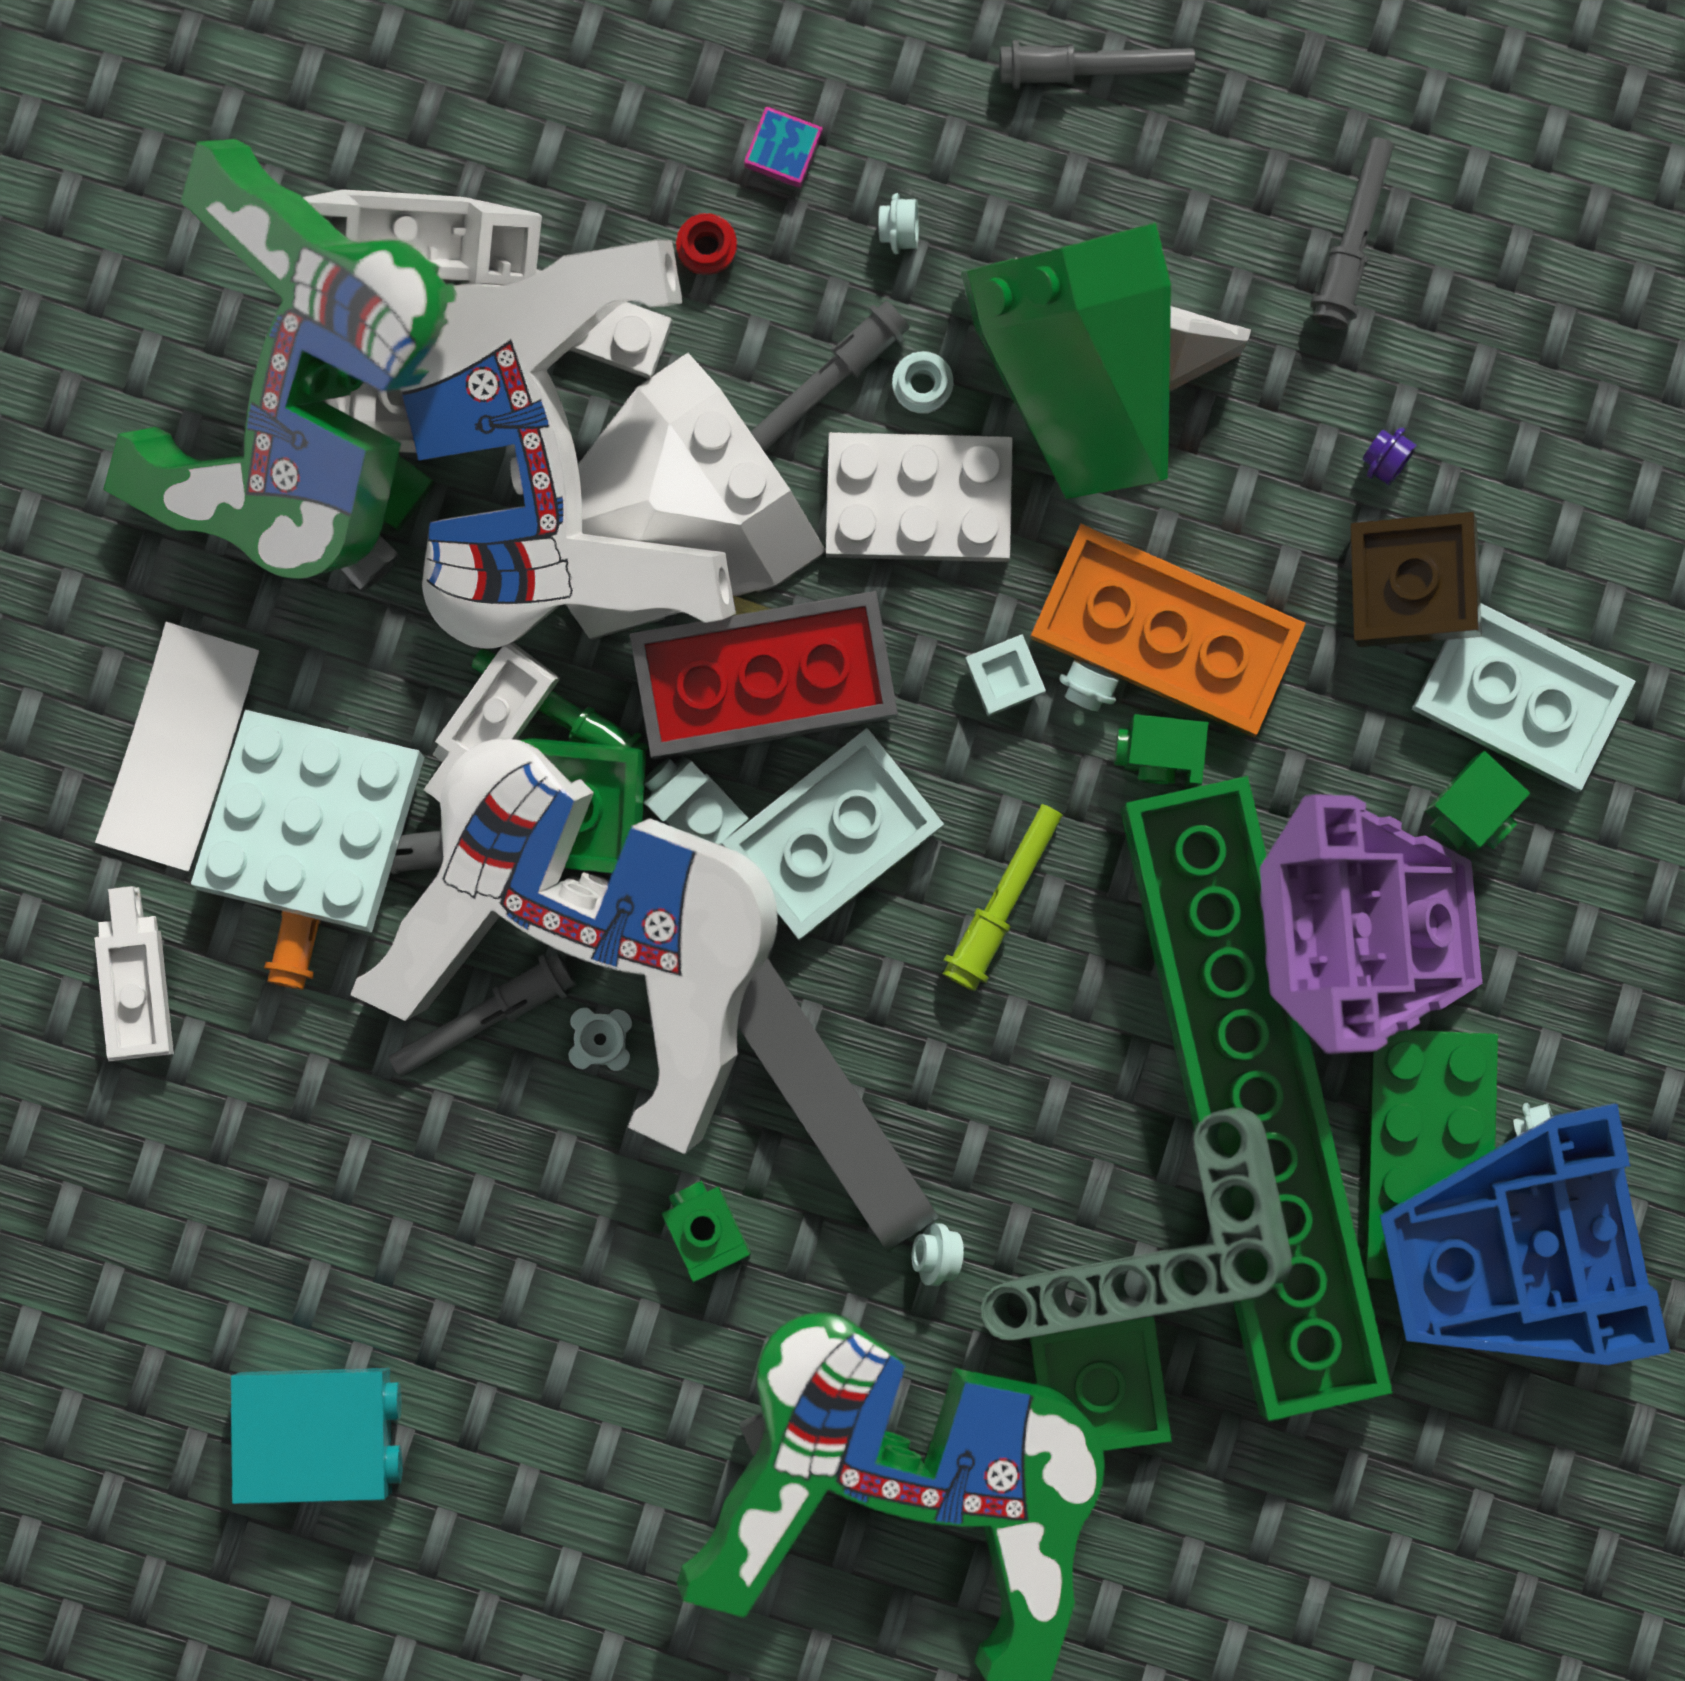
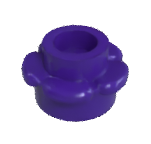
(1388, 455)

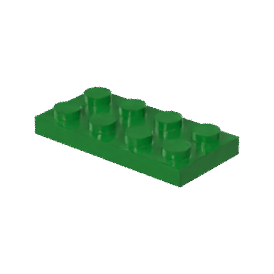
(1425, 1120)

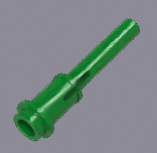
(584, 725)

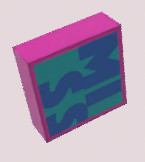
(783, 147)

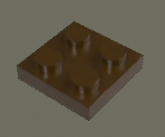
(1416, 579)

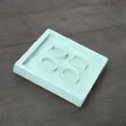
(308, 820)

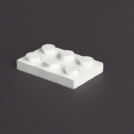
(919, 497)

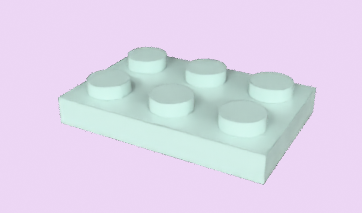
(1525, 698)
(836, 832)

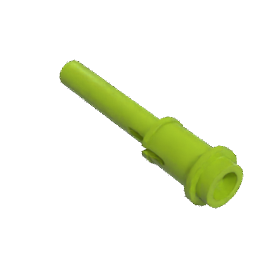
(990, 925)

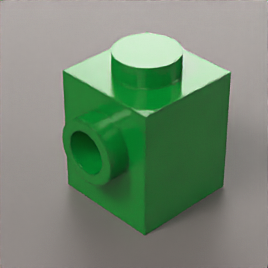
(1477, 805)

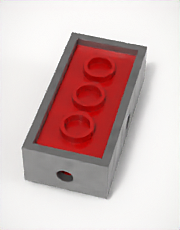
(764, 675)

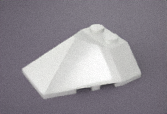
(460, 234)
(690, 476)

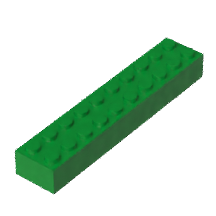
(1238, 1048)

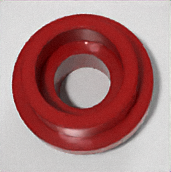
(702, 226)

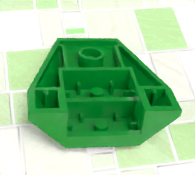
(1085, 354)

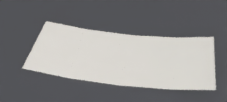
(178, 747)

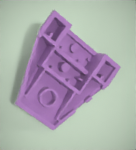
(1365, 924)

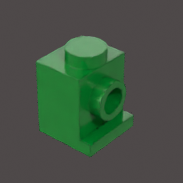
(1163, 749)
(725, 1245)

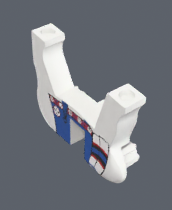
(490, 388)
(673, 910)

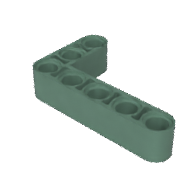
(1164, 1269)

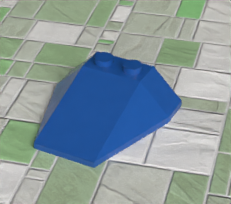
(1530, 1250)

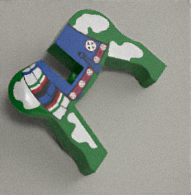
(349, 315)
(997, 1460)

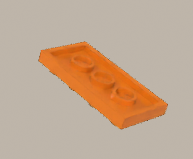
(1167, 630)

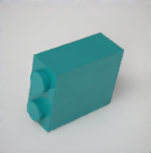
(314, 1435)

